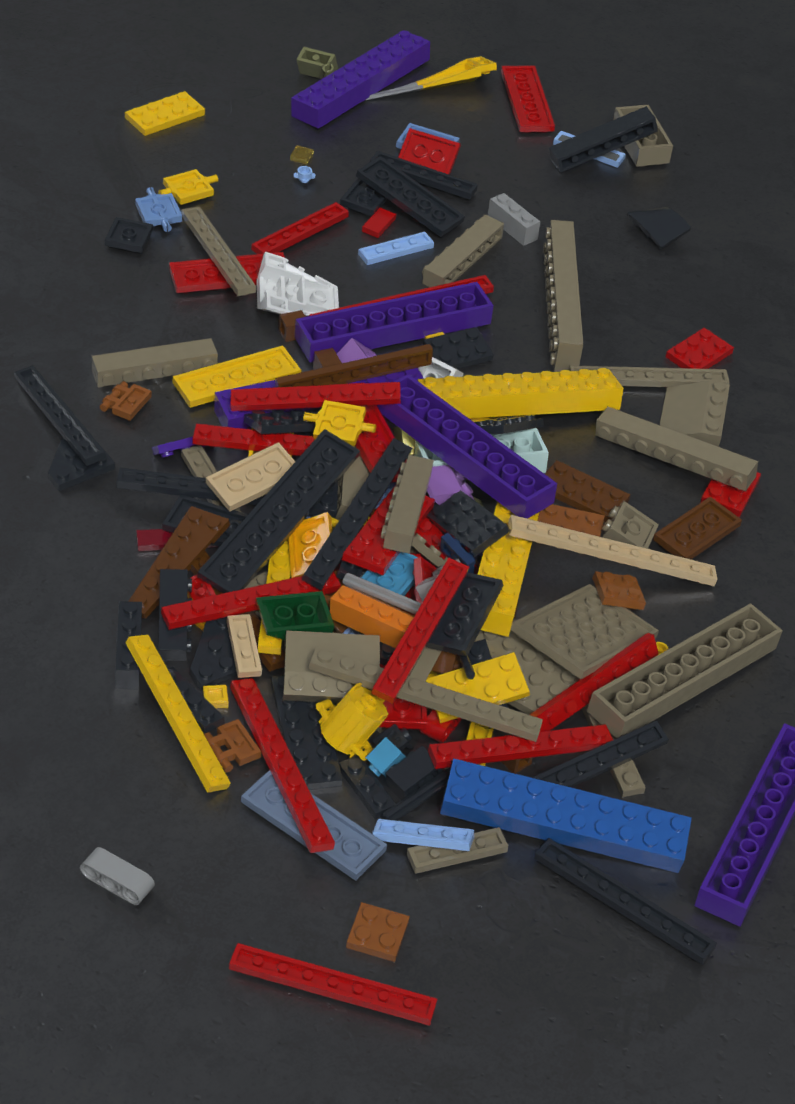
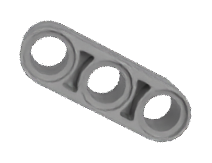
(117, 876)

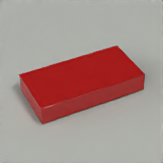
(379, 222)

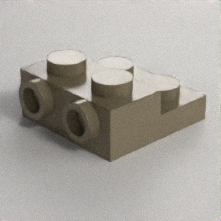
(629, 526)

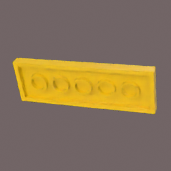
(201, 384)

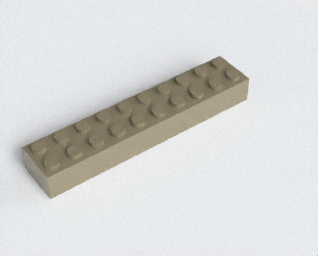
(562, 296)
(684, 671)

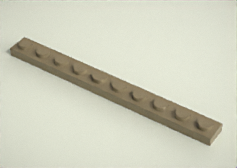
(430, 695)

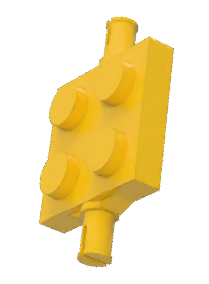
(189, 186)
(341, 420)

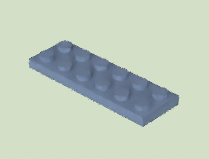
(354, 846)

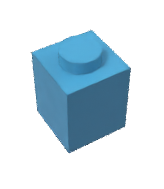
(384, 757)

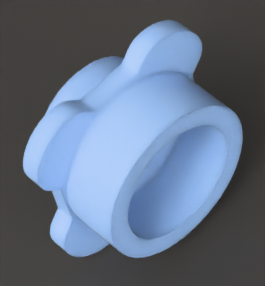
(304, 174)

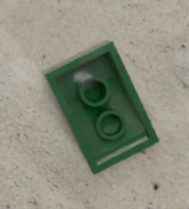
(295, 613)

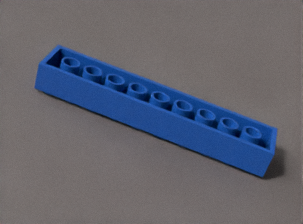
(566, 815)

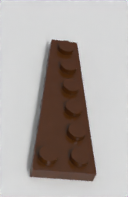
(185, 545)

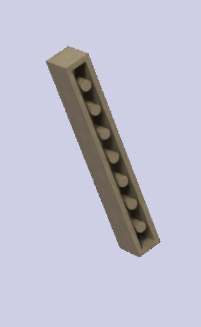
(676, 448)

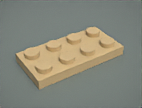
(250, 477)

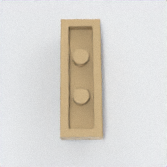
(244, 646)

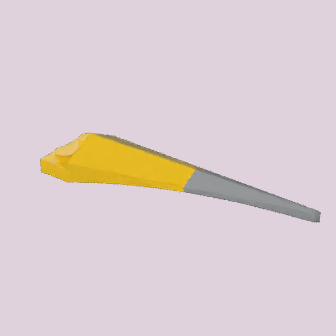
(462, 72)

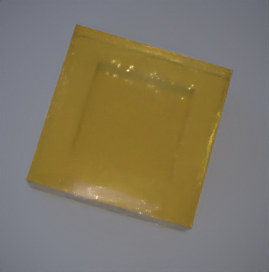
(302, 155)

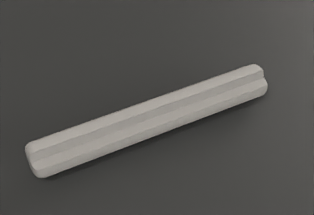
(381, 593)

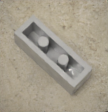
(516, 219)

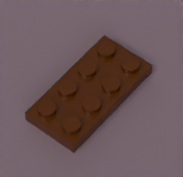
(584, 490)
(697, 529)

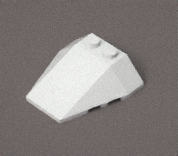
(290, 289)

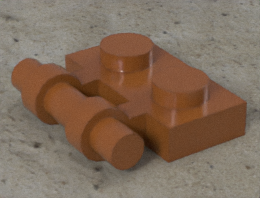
(130, 400)
(239, 744)

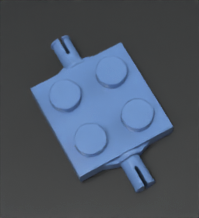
(158, 209)

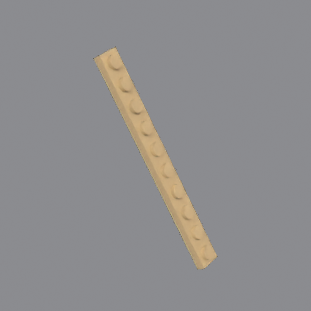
(611, 550)

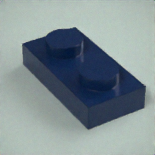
(453, 549)

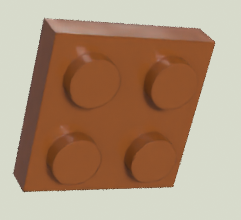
(619, 590)
(377, 932)

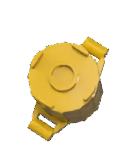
(352, 721)

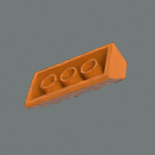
(369, 615)

